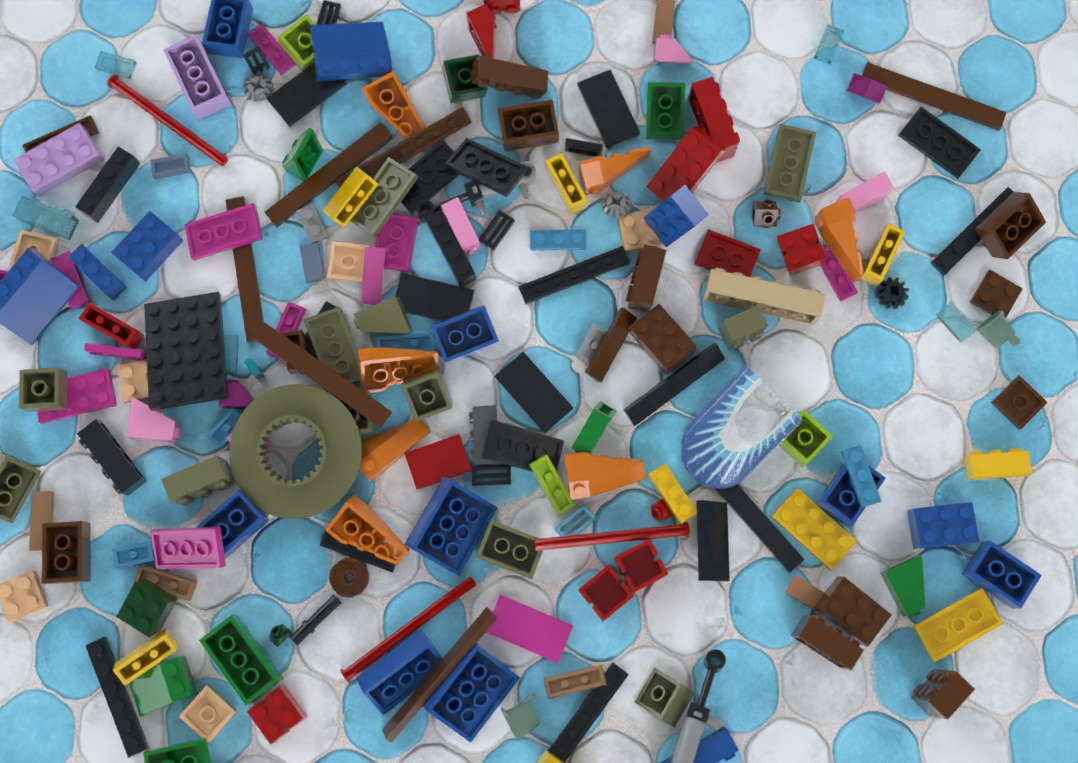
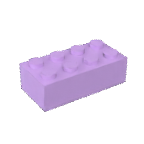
(197, 77)
(58, 159)

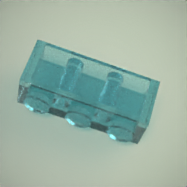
(46, 217)

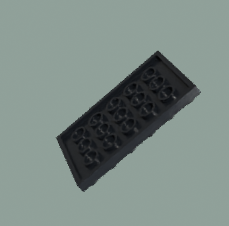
(185, 351)

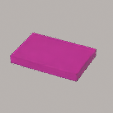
(398, 241)

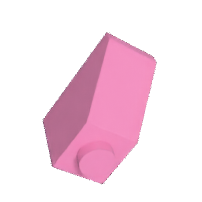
(670, 51)

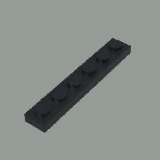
(966, 239)
(117, 697)

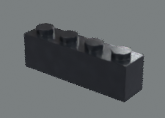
(107, 184)
(450, 248)
(111, 457)

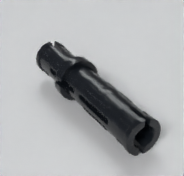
(308, 626)

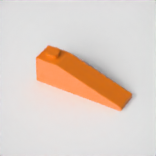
(393, 104)
(601, 172)
(837, 230)
(390, 366)
(389, 446)
(596, 474)
(365, 529)

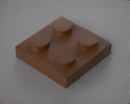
(995, 294)
(1019, 402)

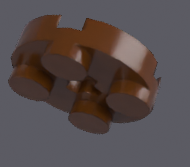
(343, 568)

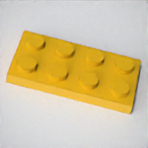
(813, 529)
(957, 624)

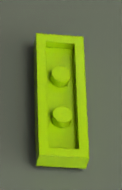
(551, 484)

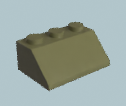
(15, 485)

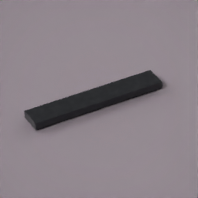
(573, 275)
(674, 384)
(761, 527)
(587, 713)

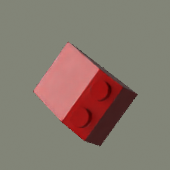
(482, 29)

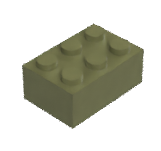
(198, 481)
(509, 549)

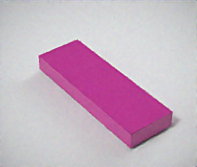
(271, 49)
(70, 269)
(372, 275)
(837, 276)
(289, 321)
(112, 351)

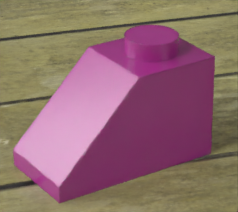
(866, 88)
(237, 396)

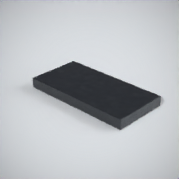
(302, 95)
(608, 108)
(939, 142)
(486, 167)
(431, 176)
(433, 298)
(534, 392)
(519, 446)
(712, 541)

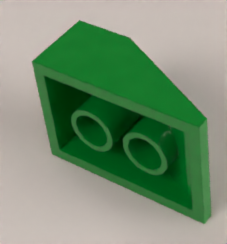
(665, 110)
(303, 156)
(163, 685)
(186, 752)

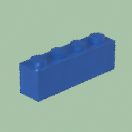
(714, 748)

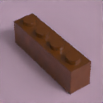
(509, 77)

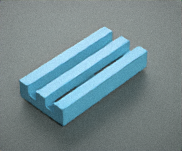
(588, 513)

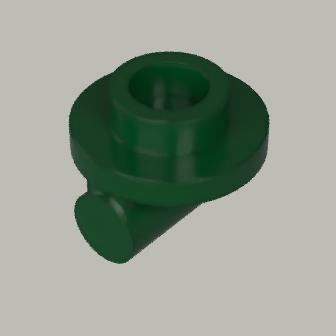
(279, 634)

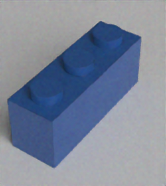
(97, 272)

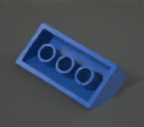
(399, 672)

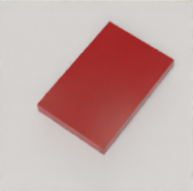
(727, 254)
(437, 460)

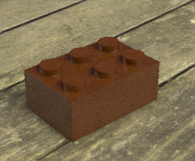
(528, 125)
(1011, 225)
(645, 278)
(662, 339)
(65, 552)
(853, 611)
(828, 641)
(942, 693)

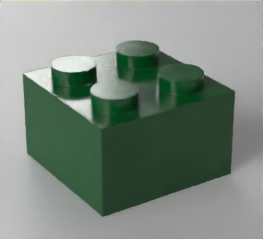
(459, 79)
(146, 607)

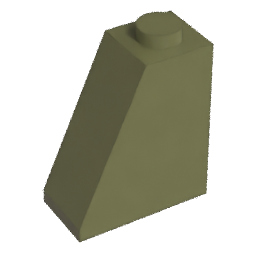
(384, 318)

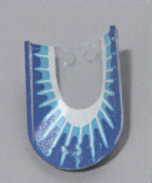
(737, 431)

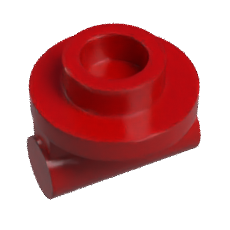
(660, 511)

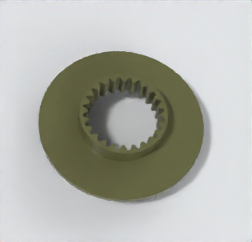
(337, 467)

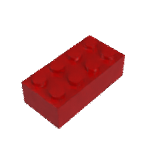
(712, 115)
(687, 164)

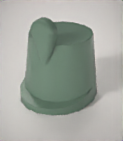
(998, 330)
(521, 717)

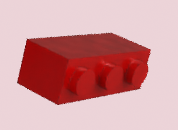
(111, 326)

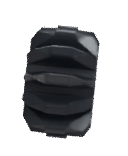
(885, 296)

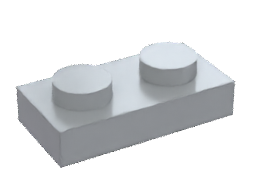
(312, 224)
(590, 344)

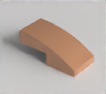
(804, 592)

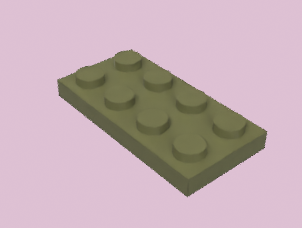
(789, 163)
(393, 186)
(334, 343)

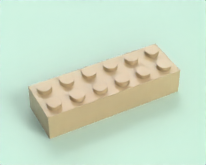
(772, 297)

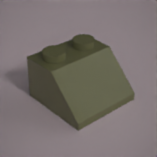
(664, 697)

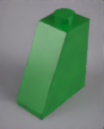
(594, 428)
(907, 586)

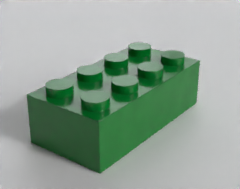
(241, 659)

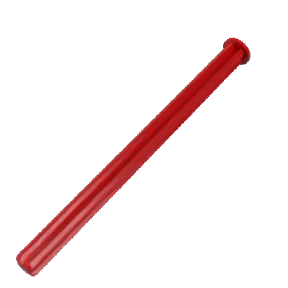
(167, 120)
(612, 537)
(408, 629)

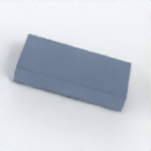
(170, 166)
(312, 263)

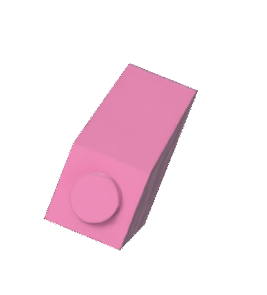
(869, 192)
(461, 226)
(151, 425)

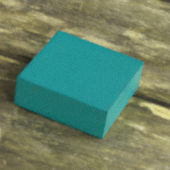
(254, 369)

